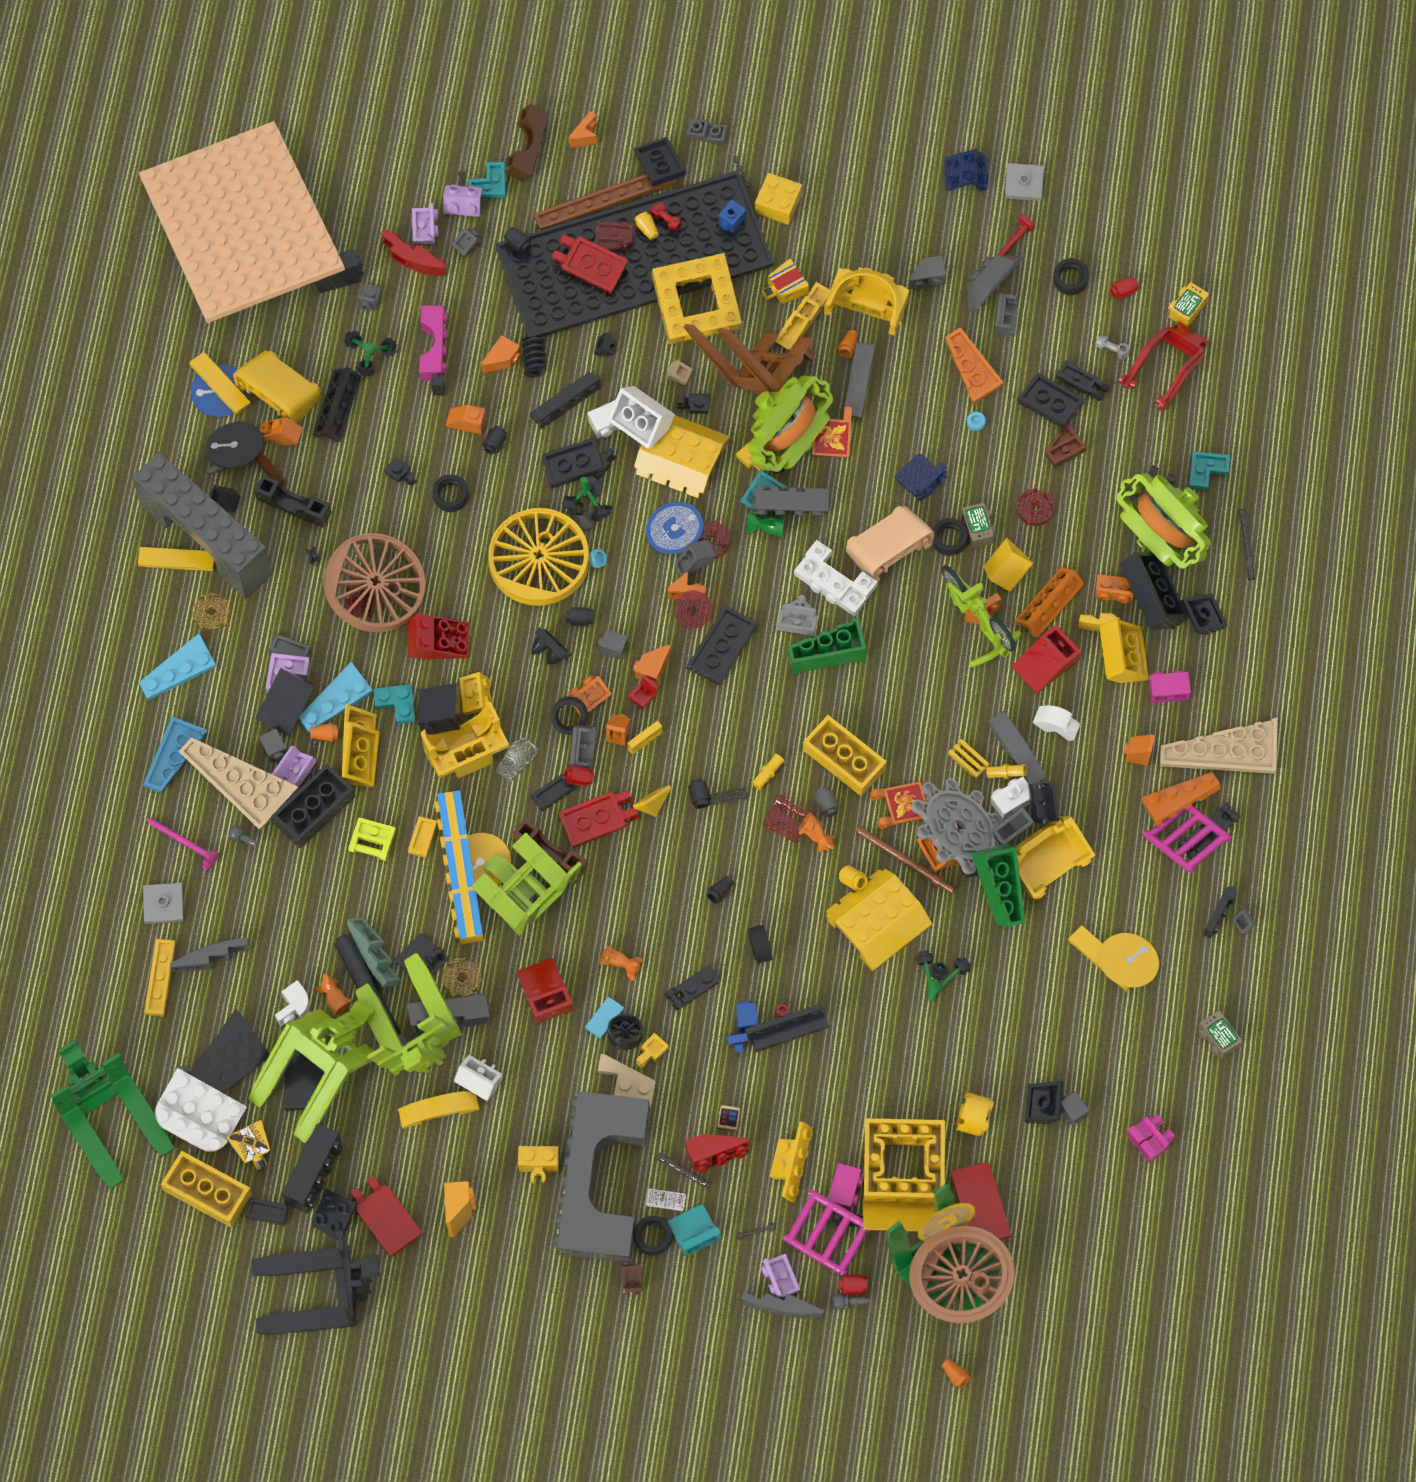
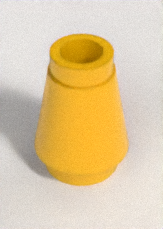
(646, 225)

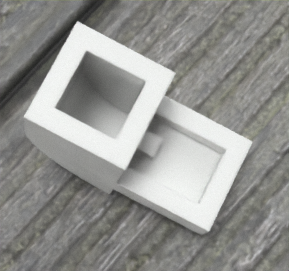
(1056, 719)
(298, 1004)

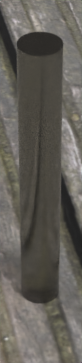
(683, 1170)

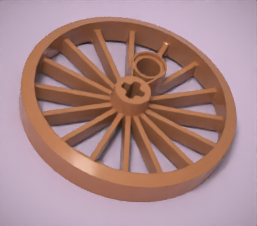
(334, 568)

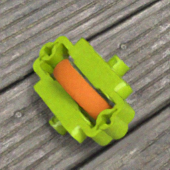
(788, 422)
(1164, 520)

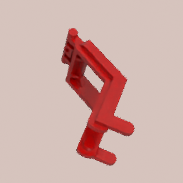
(1182, 340)

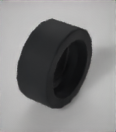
(1071, 263)
(449, 480)
(950, 523)
(568, 701)
(760, 944)
(648, 1249)

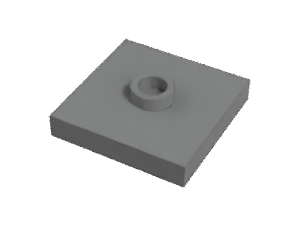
(1024, 182)
(163, 903)

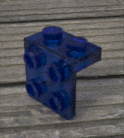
(966, 169)
(921, 476)

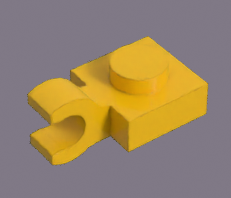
(745, 457)
(652, 1048)

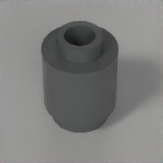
(826, 802)

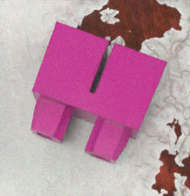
(1149, 1139)

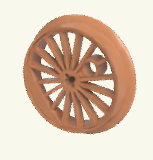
(926, 1262)

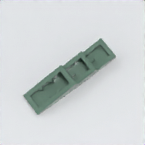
(371, 950)

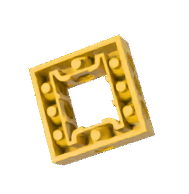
(709, 323)
(903, 1132)

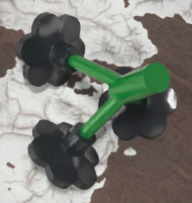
(590, 488)

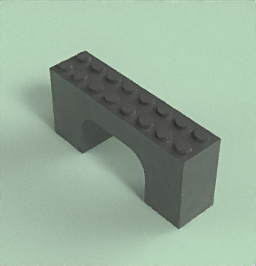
(175, 498)
(596, 1123)

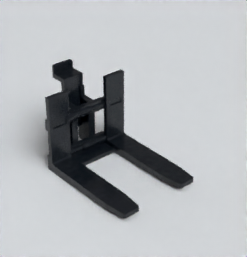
(347, 1287)

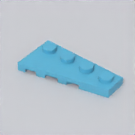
(179, 668)
(345, 689)

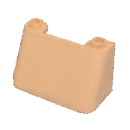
(889, 541)

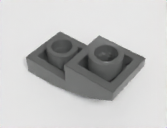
(707, 132)

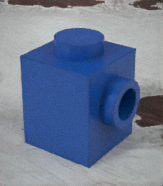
(731, 216)

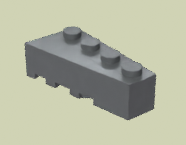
(465, 1010)

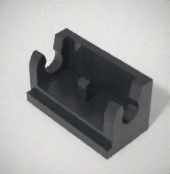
(1043, 802)

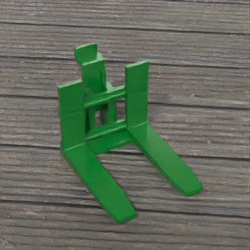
(75, 1108)
(902, 1254)

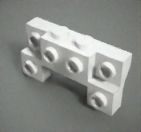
(831, 583)

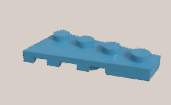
(168, 759)

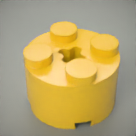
(973, 1114)

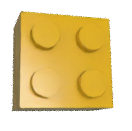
(778, 198)

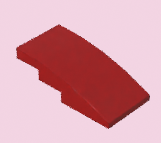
(978, 1188)

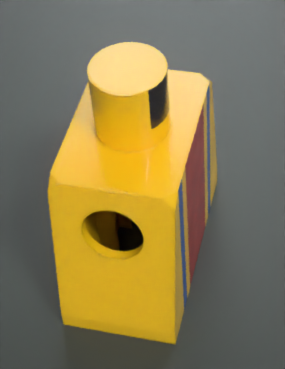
(786, 283)

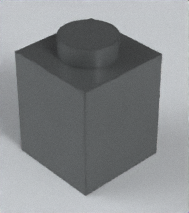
(613, 644)
(273, 745)
(1074, 1108)

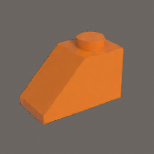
(501, 356)
(467, 418)
(652, 663)
(618, 729)
(1139, 749)

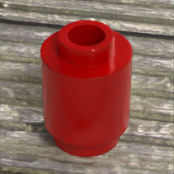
(1124, 287)
(578, 775)
(852, 1284)

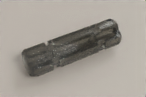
(728, 796)

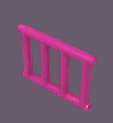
(1177, 855)
(807, 1248)

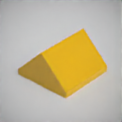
(1007, 565)

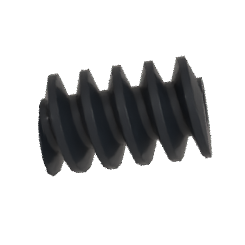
(534, 357)

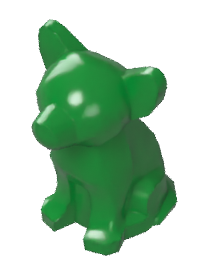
(769, 524)

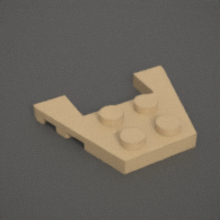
(629, 1081)

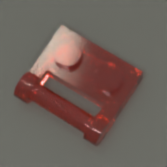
(783, 823)

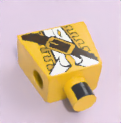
(251, 1144)

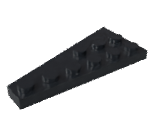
(230, 1055)

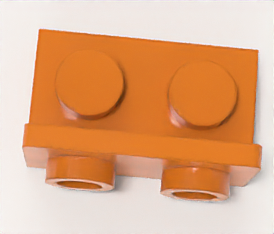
(1113, 589)
(591, 692)

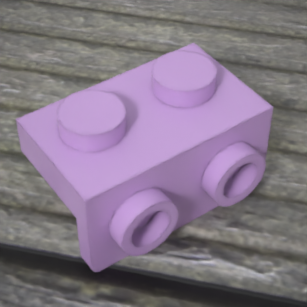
(462, 200)
(424, 225)
(294, 766)
(780, 1276)

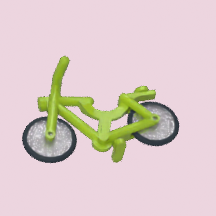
(993, 627)

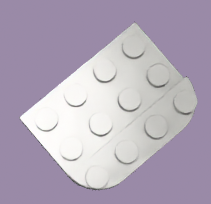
(197, 1112)

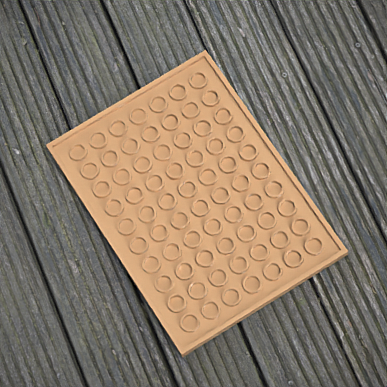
(241, 222)

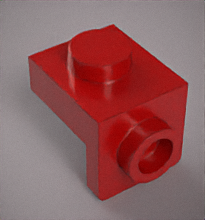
(644, 692)

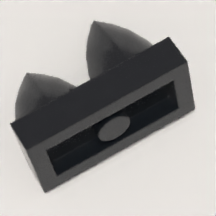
(543, 641)

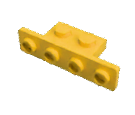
(790, 1160)

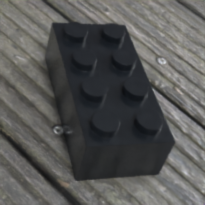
(1154, 591)
(313, 806)
(312, 1168)

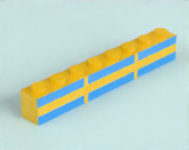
(460, 867)

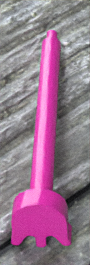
(211, 857)

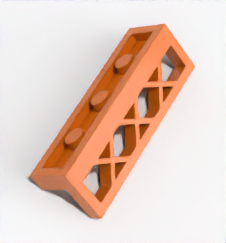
(1051, 603)

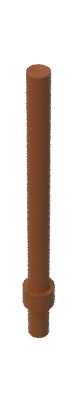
(937, 880)

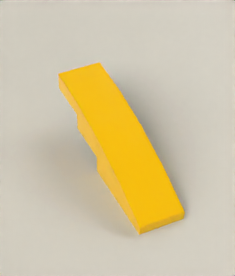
(803, 317)

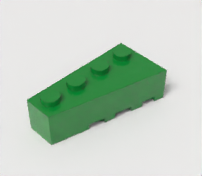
(829, 648)
(1001, 883)

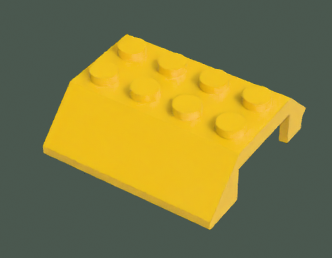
(683, 456)
(879, 918)

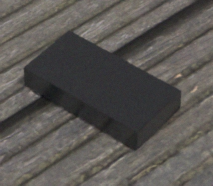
(552, 792)
(267, 1211)

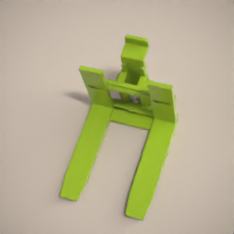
(519, 886)
(438, 1028)
(306, 1037)

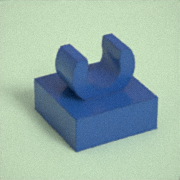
(737, 1039)

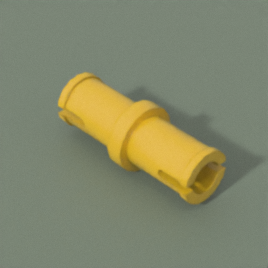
(767, 771)
(1006, 771)

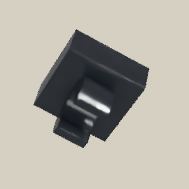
(603, 344)

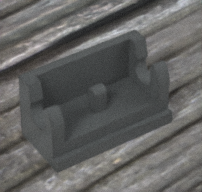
(1006, 315)
(583, 745)

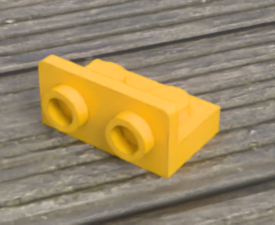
(474, 692)

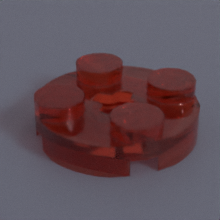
(1033, 517)
(722, 536)
(700, 601)

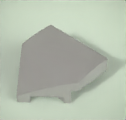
(797, 617)

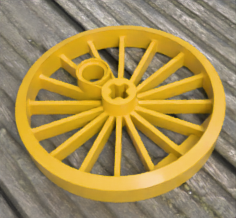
(525, 593)

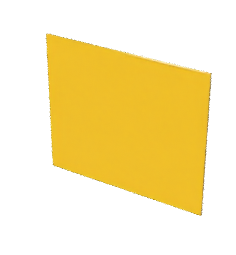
(886, 1214)

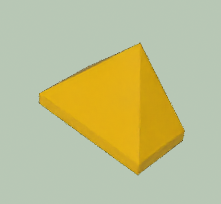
(653, 802)

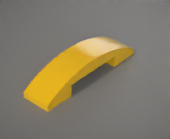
(438, 1107)

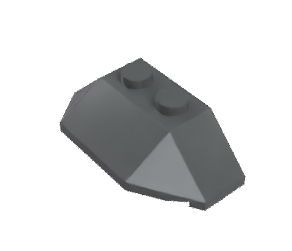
(988, 278)

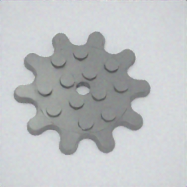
(942, 815)

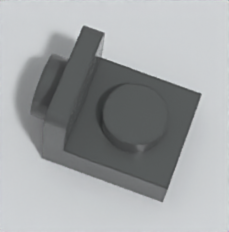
(466, 240)
(369, 297)

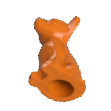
(812, 827)
(618, 959)
(335, 998)

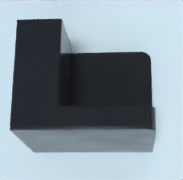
(225, 498)

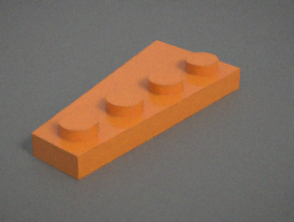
(973, 368)
(1170, 800)

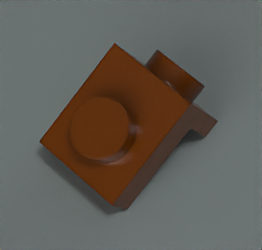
(631, 1279)

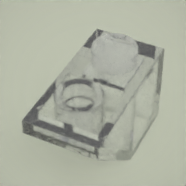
(516, 759)

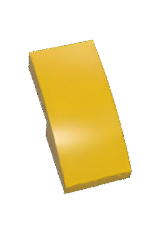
(1090, 623)

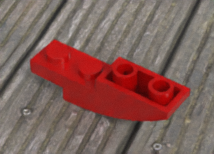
(417, 259)

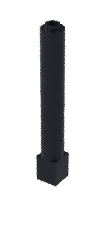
(360, 974)

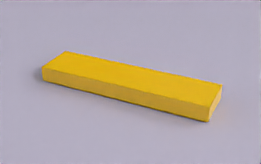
(220, 383)
(175, 559)
(1089, 946)
(160, 977)

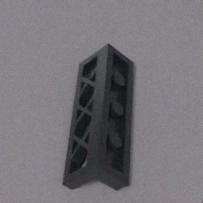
(566, 399)
(339, 404)
(788, 1027)

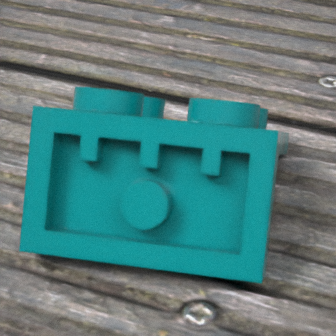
(694, 1230)

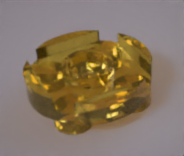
(207, 621)
(471, 983)

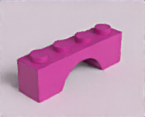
(433, 322)

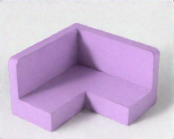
(294, 664)

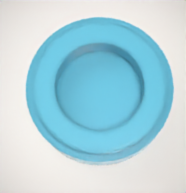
(976, 421)
(597, 558)

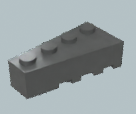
(790, 500)

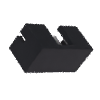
(438, 385)

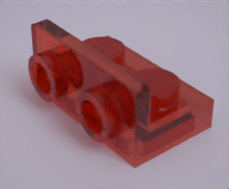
(359, 610)

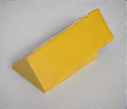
(359, 747)

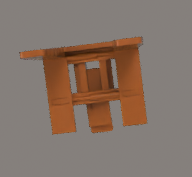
(766, 379)

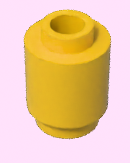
(853, 878)

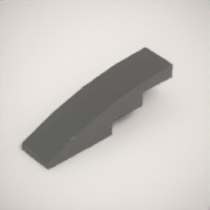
(859, 378)
(1016, 747)
(202, 958)
(789, 1307)

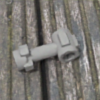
(1122, 349)

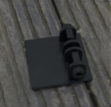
(430, 954)
(333, 1213)

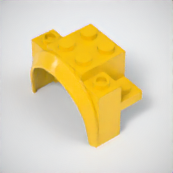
(870, 295)
(467, 748)

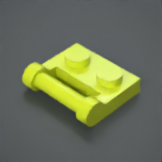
(374, 833)

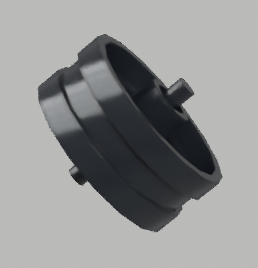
(627, 1023)

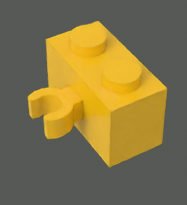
(538, 1160)

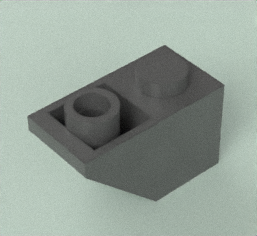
(928, 273)

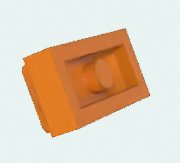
(583, 133)
(681, 586)
(992, 606)

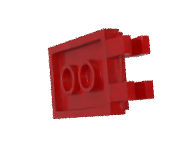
(591, 262)
(597, 817)
(386, 1218)

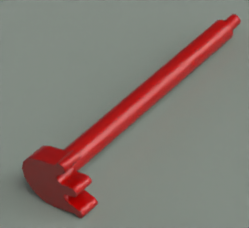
(1027, 225)

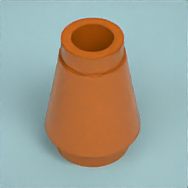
(848, 344)
(324, 732)
(956, 1374)

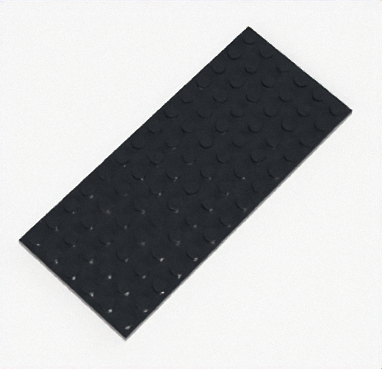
(557, 300)

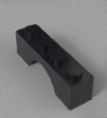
(309, 509)

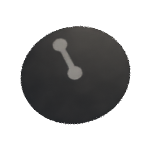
(234, 444)

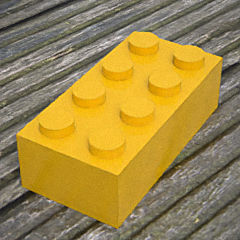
(844, 755)
(206, 1189)

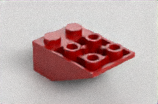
(437, 637)
(1047, 659)
(544, 990)
(713, 1150)

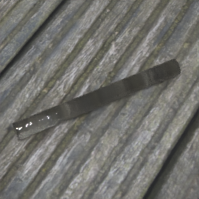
(1246, 544)

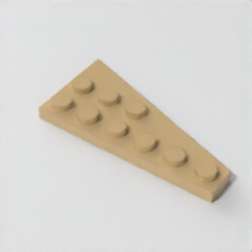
(1234, 749)
(244, 785)

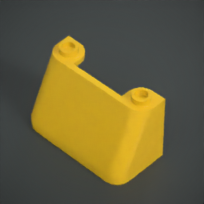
(278, 386)
(1051, 854)

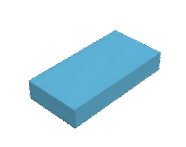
(599, 1022)

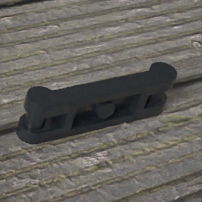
(1216, 818)

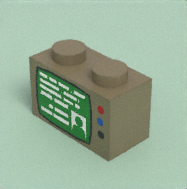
(977, 523)
(1219, 1034)

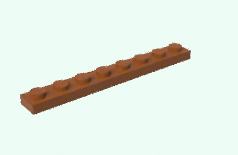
(597, 201)

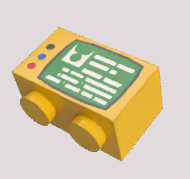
(1188, 305)

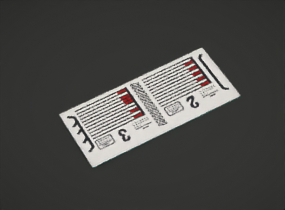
(665, 1199)

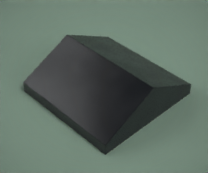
(1204, 614)
(1044, 1102)

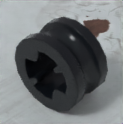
(313, 555)

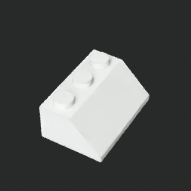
(640, 416)

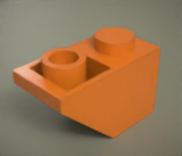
(281, 431)

